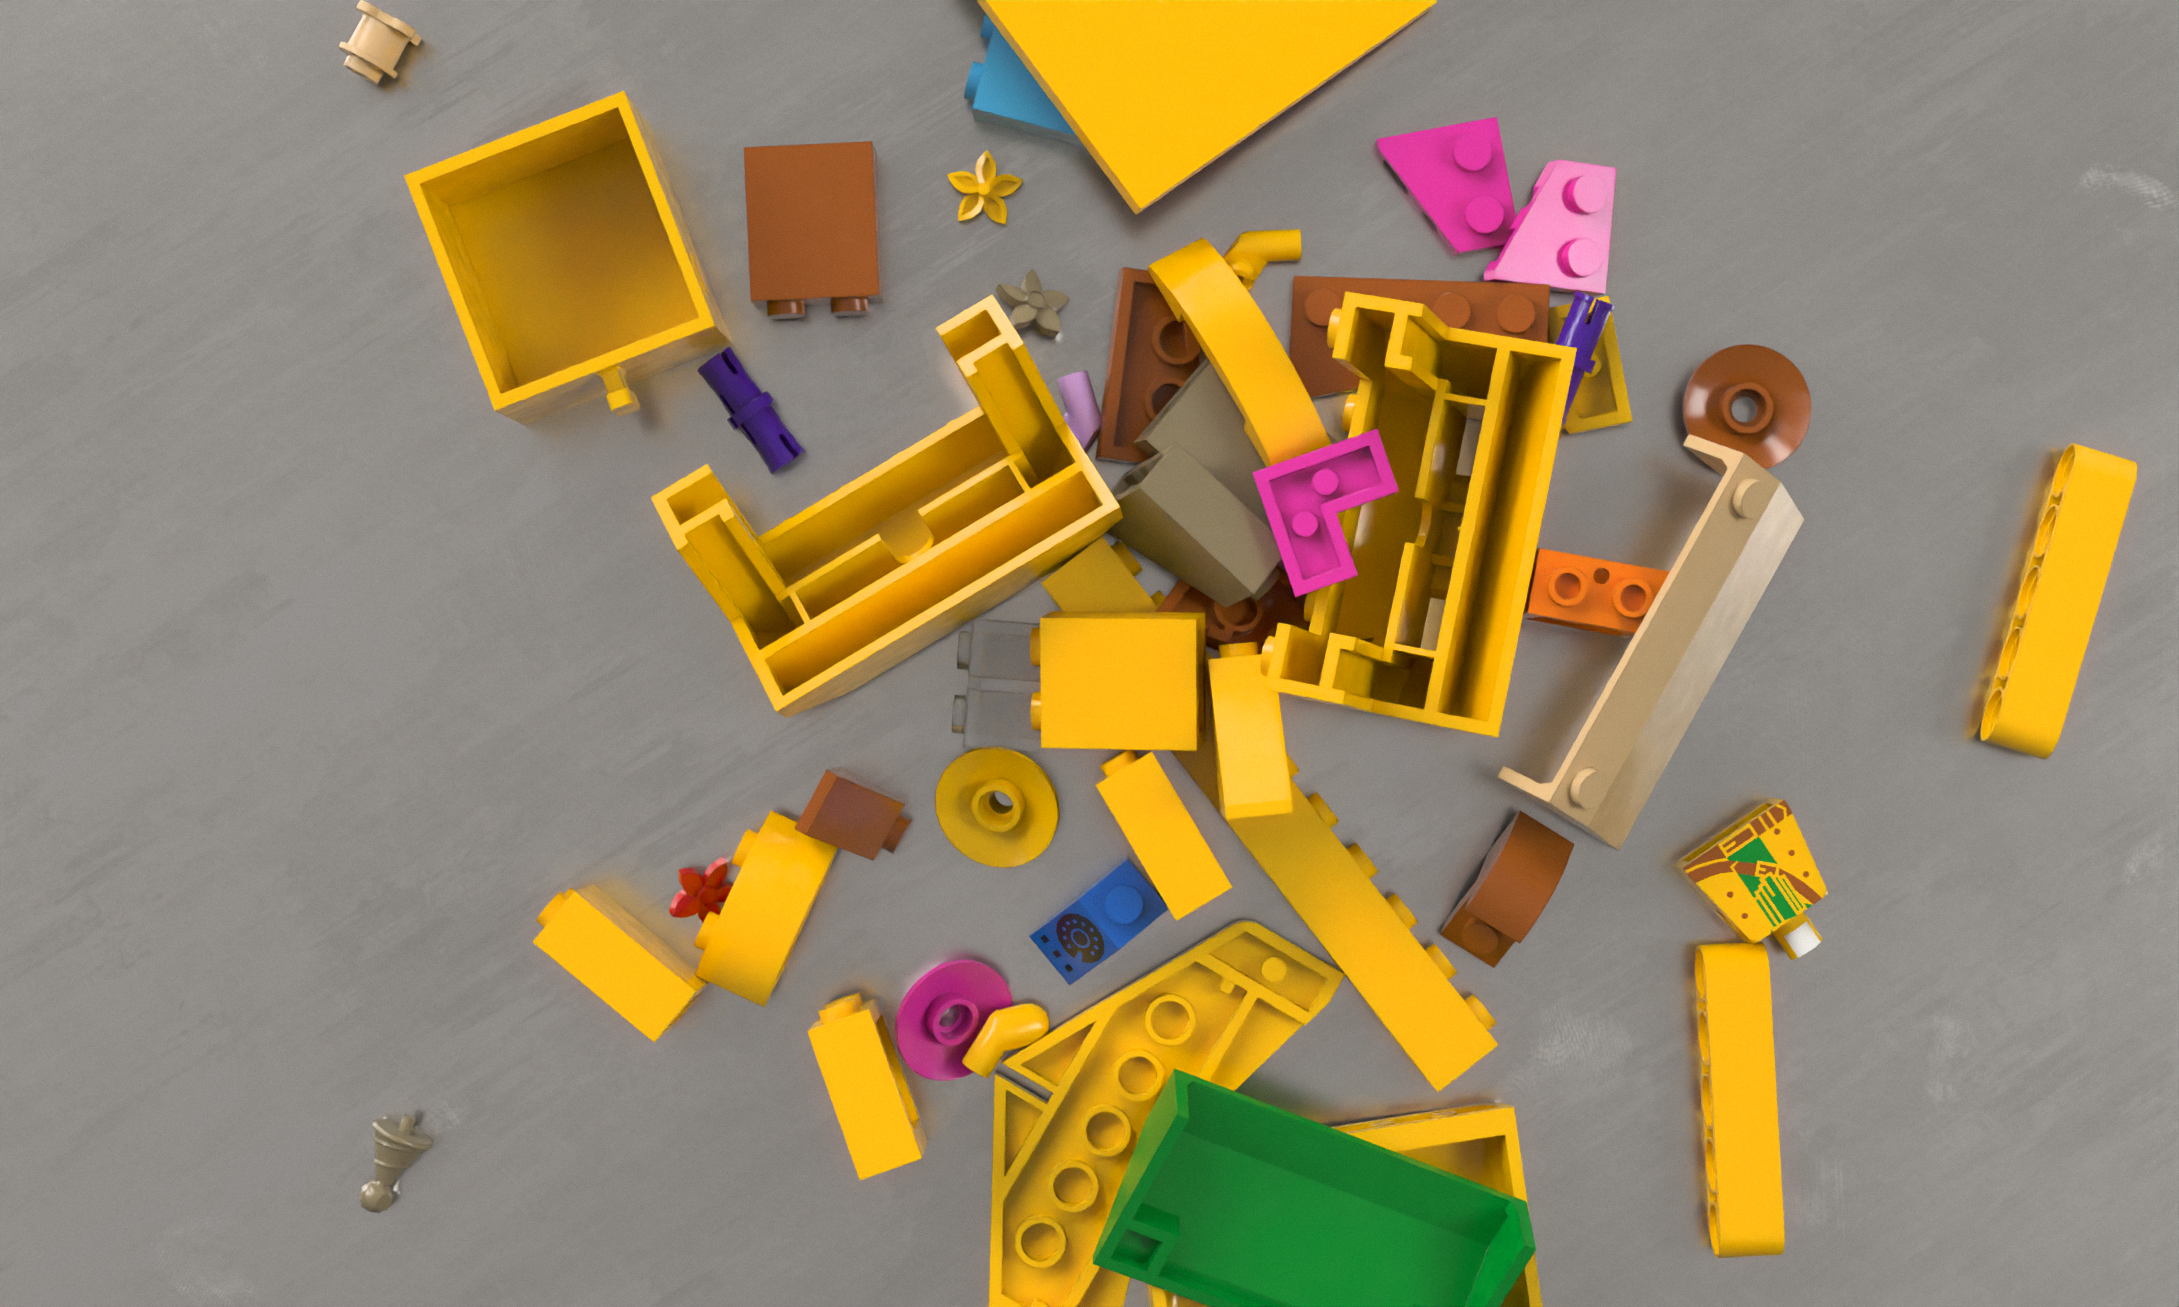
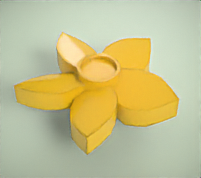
(984, 190)

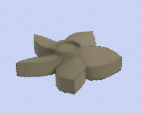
(1033, 305)

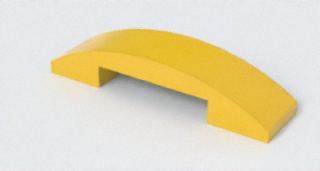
(1242, 351)

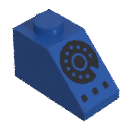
(1099, 921)

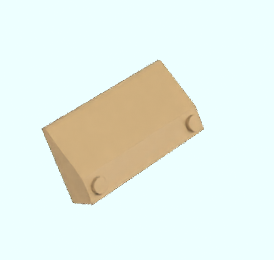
(1673, 650)

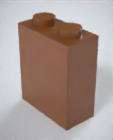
(813, 228)

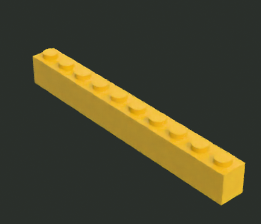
(1315, 871)

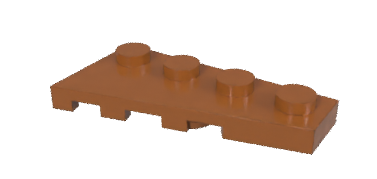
(1483, 307)

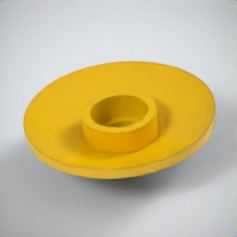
(983, 826)

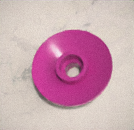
(937, 1044)

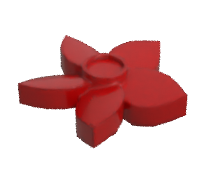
(699, 892)

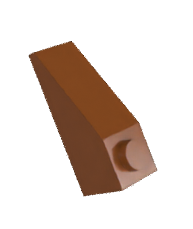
(854, 815)

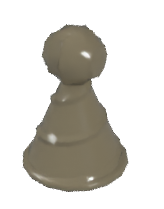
(395, 1151)

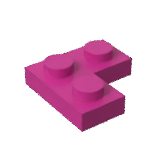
(1304, 504)

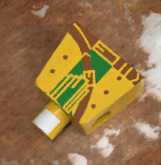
(1759, 878)

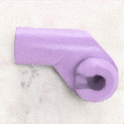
(1081, 407)

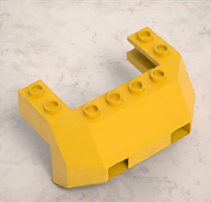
(1442, 531)
(910, 541)

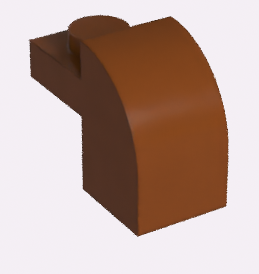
(1510, 890)

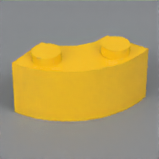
(764, 910)

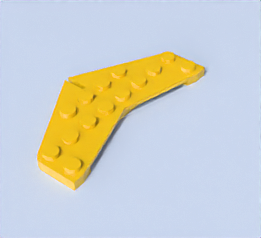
(1064, 1158)

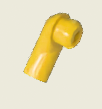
(1256, 248)
(1005, 1031)

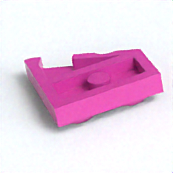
(1458, 181)

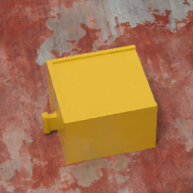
(569, 261)

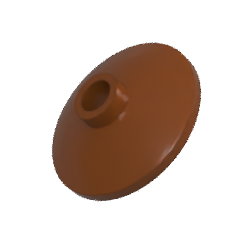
(1772, 388)

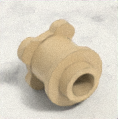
(377, 43)

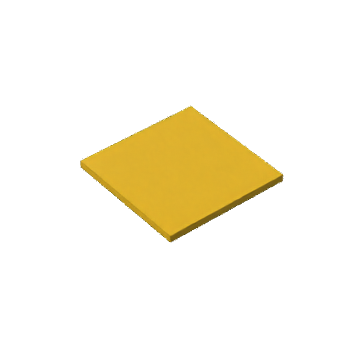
(1185, 81)

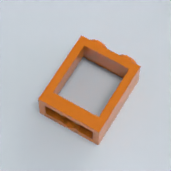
(1590, 593)

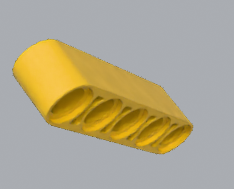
(2058, 601)
(1739, 1100)

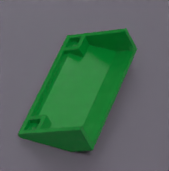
(1290, 1213)

